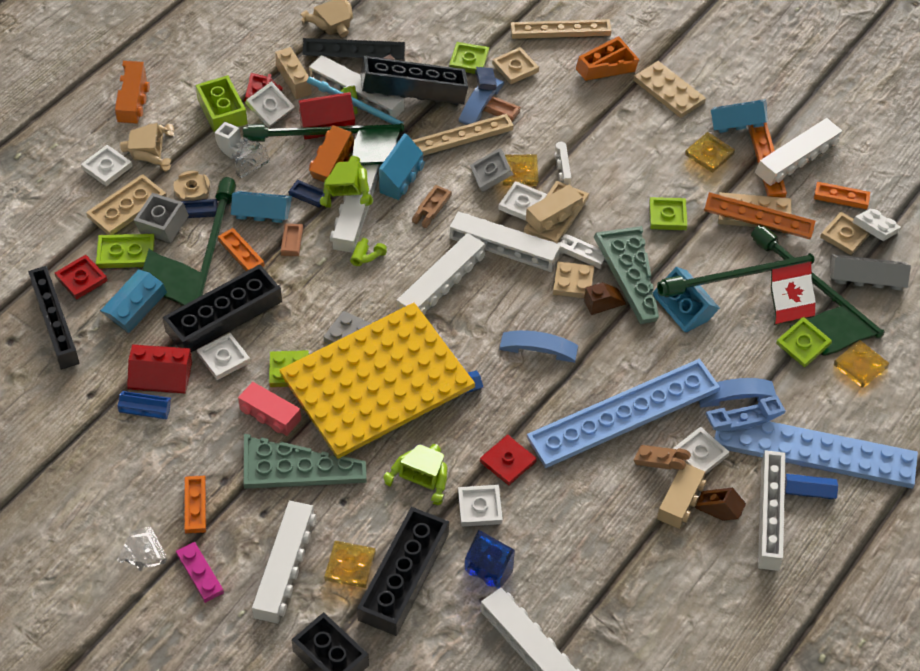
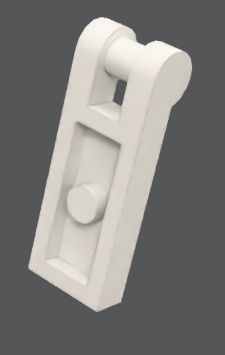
(562, 163)
(581, 251)

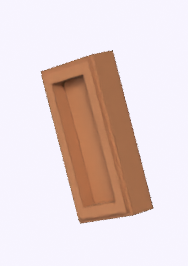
(500, 107)
(291, 239)

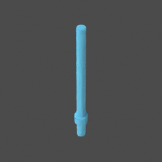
(324, 87)

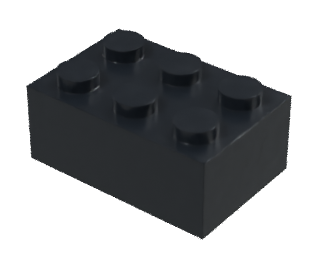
(328, 647)

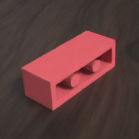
(269, 408)

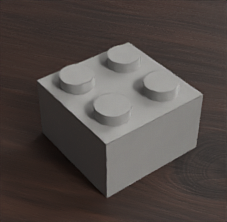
(161, 217)

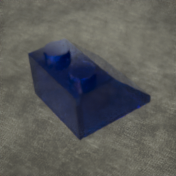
(489, 560)

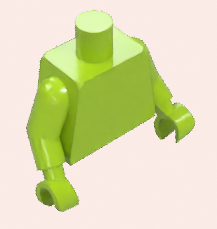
(346, 180)
(422, 467)

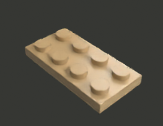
(669, 89)
(775, 203)
(123, 205)
(558, 230)

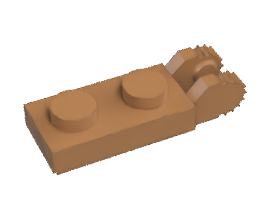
(432, 205)
(661, 457)

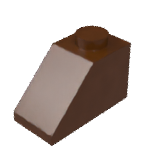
(602, 298)
(721, 503)

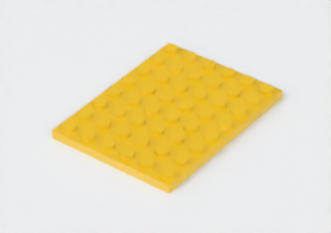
(376, 379)

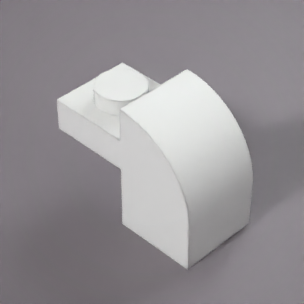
(228, 138)

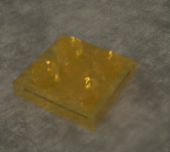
(709, 152)
(524, 170)
(861, 363)
(350, 564)

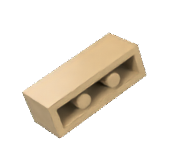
(293, 72)
(554, 209)
(682, 496)

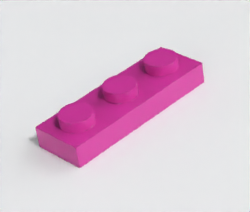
(199, 572)

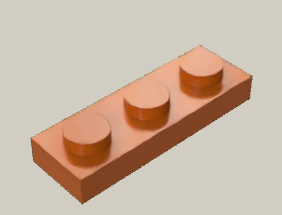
(842, 195)
(240, 250)
(195, 504)

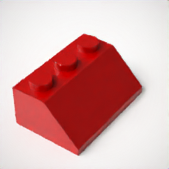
(326, 111)
(159, 368)

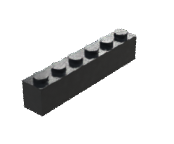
(353, 48)
(53, 317)

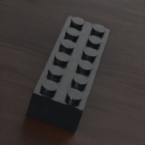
(413, 80)
(222, 309)
(403, 571)

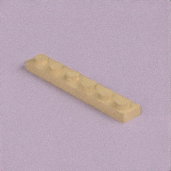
(553, 29)
(464, 134)

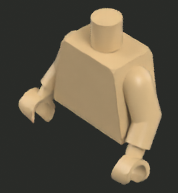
(331, 17)
(146, 144)

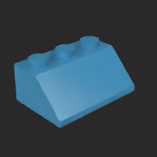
(739, 115)
(400, 168)
(260, 206)
(134, 300)
(690, 308)

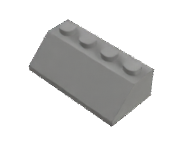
(869, 270)

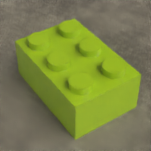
(221, 103)

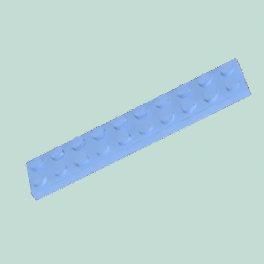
(622, 413)
(825, 452)

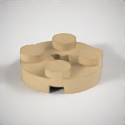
(200, 183)

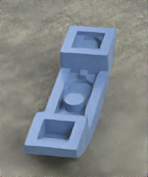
(476, 103)
(539, 342)
(740, 389)
(746, 417)

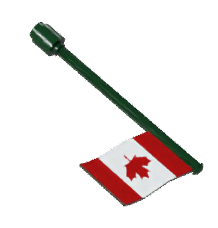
(790, 286)

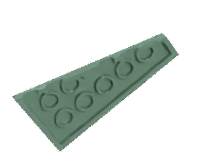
(630, 265)
(289, 465)

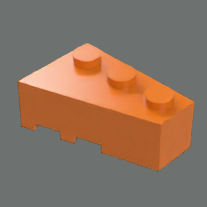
(607, 60)
(133, 92)
(335, 149)

